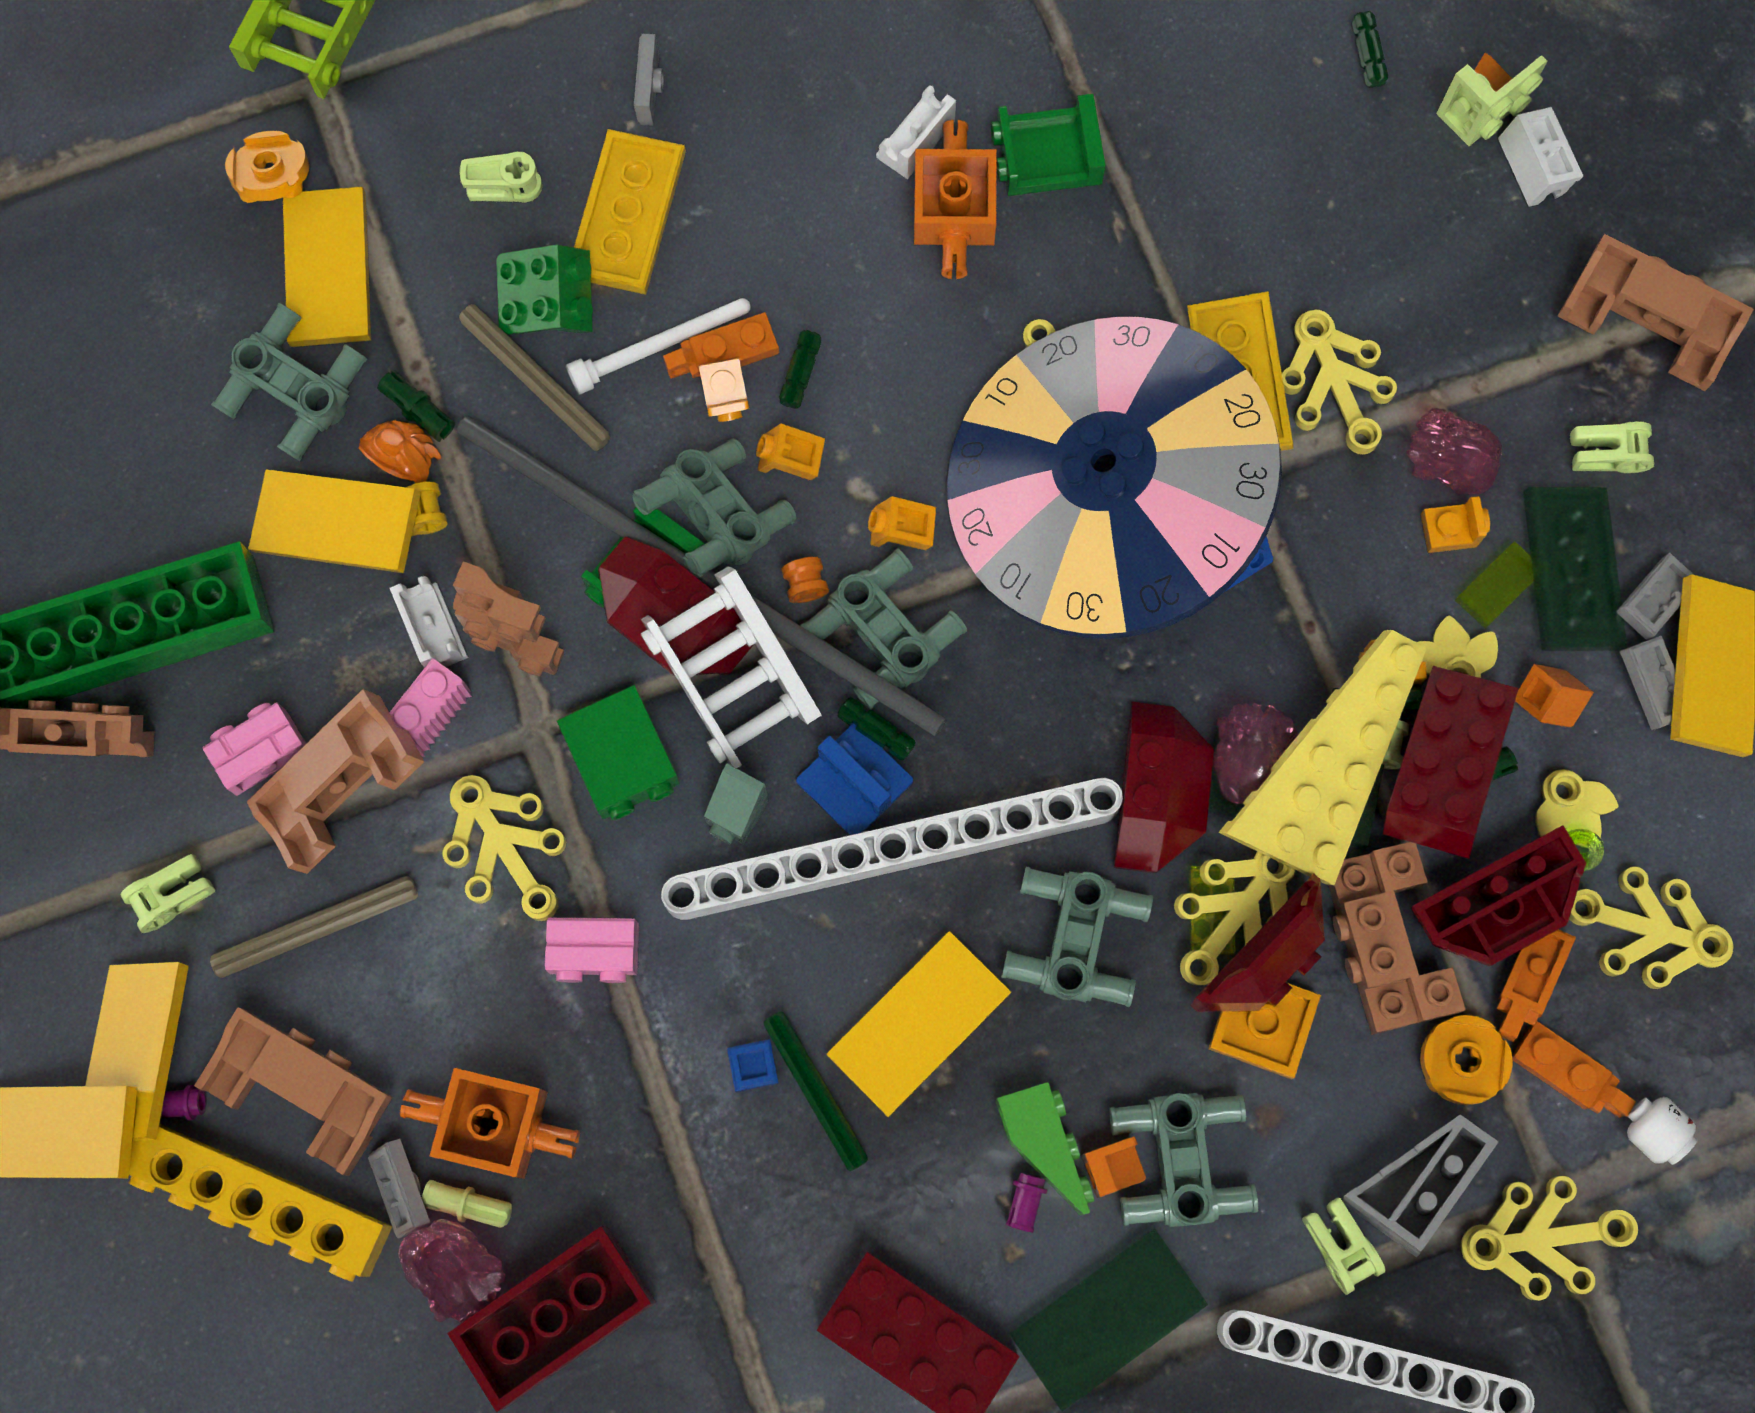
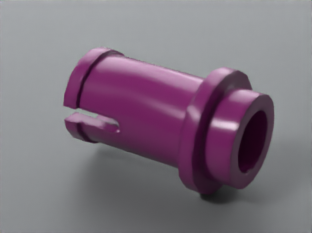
(184, 1102)
(1026, 1202)

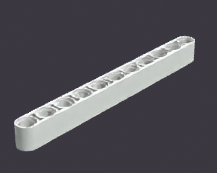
(909, 834)

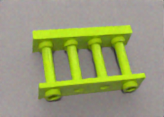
(264, 16)

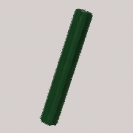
(815, 1091)

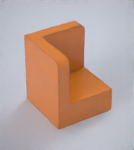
(1553, 695)
(1114, 1167)

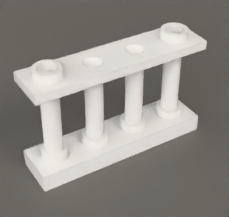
(772, 667)

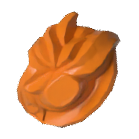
(400, 450)

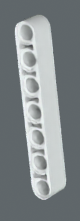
(1395, 1371)

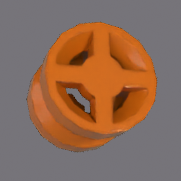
(805, 580)

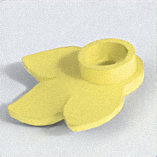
(1457, 652)
(1580, 810)

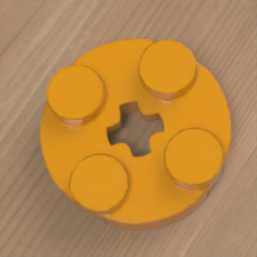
(281, 180)
(1485, 1044)

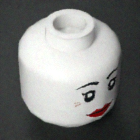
(1661, 1130)

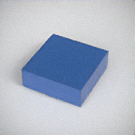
(752, 1065)

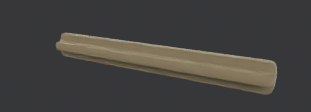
(534, 377)
(314, 927)

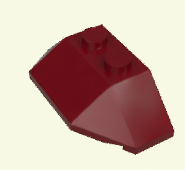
(647, 581)
(1162, 788)
(1506, 901)
(1271, 957)

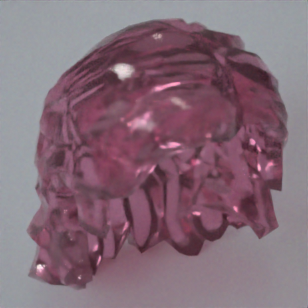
(1455, 452)
(1249, 748)
(450, 1269)

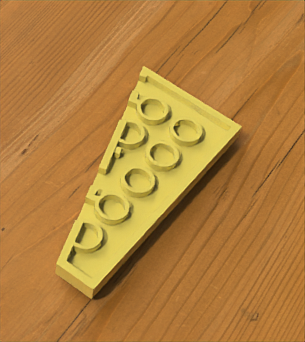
(1325, 776)

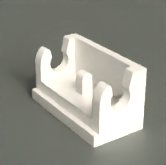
(918, 131)
(1539, 155)
(429, 623)

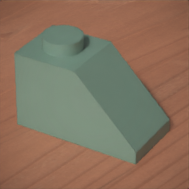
(735, 805)

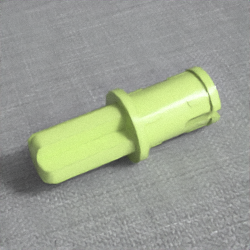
(466, 1204)

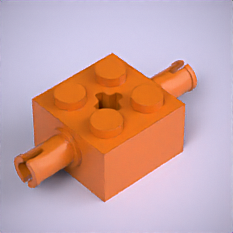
(952, 220)
(476, 1097)

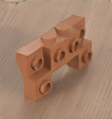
(1661, 301)
(503, 619)
(74, 731)
(327, 772)
(1379, 944)
(292, 1069)

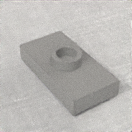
(648, 79)
(1655, 597)
(1653, 679)
(398, 1188)

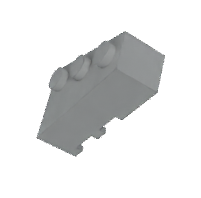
(1423, 1185)

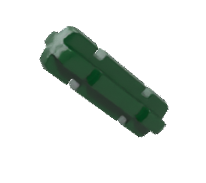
(1370, 49)
(800, 369)
(876, 728)

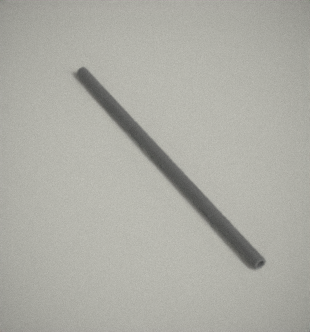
(626, 527)

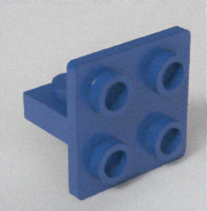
(854, 780)

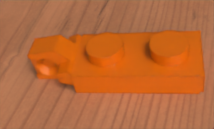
(747, 339)
(1532, 982)
(1571, 1072)

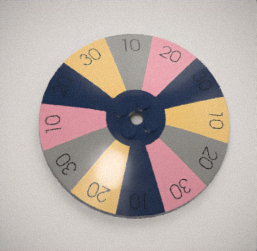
(1127, 543)

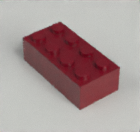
(1450, 761)
(551, 1318)
(916, 1341)

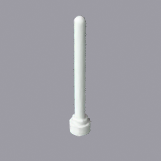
(587, 373)

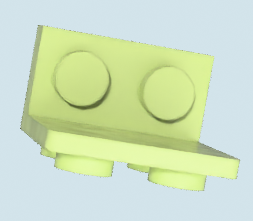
(1477, 110)

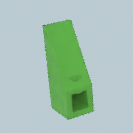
(1037, 1134)

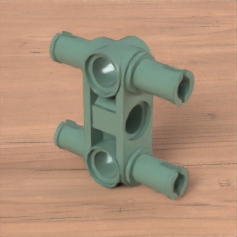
(289, 381)
(714, 507)
(883, 624)
(1077, 936)
(1183, 1160)

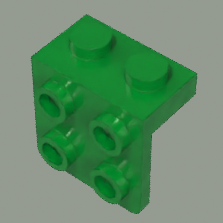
(544, 290)

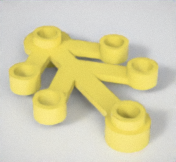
(1337, 375)
(499, 840)
(1242, 909)
(1656, 929)
(1539, 1240)

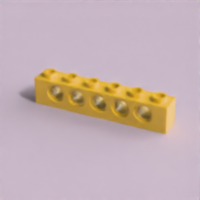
(362, 1233)

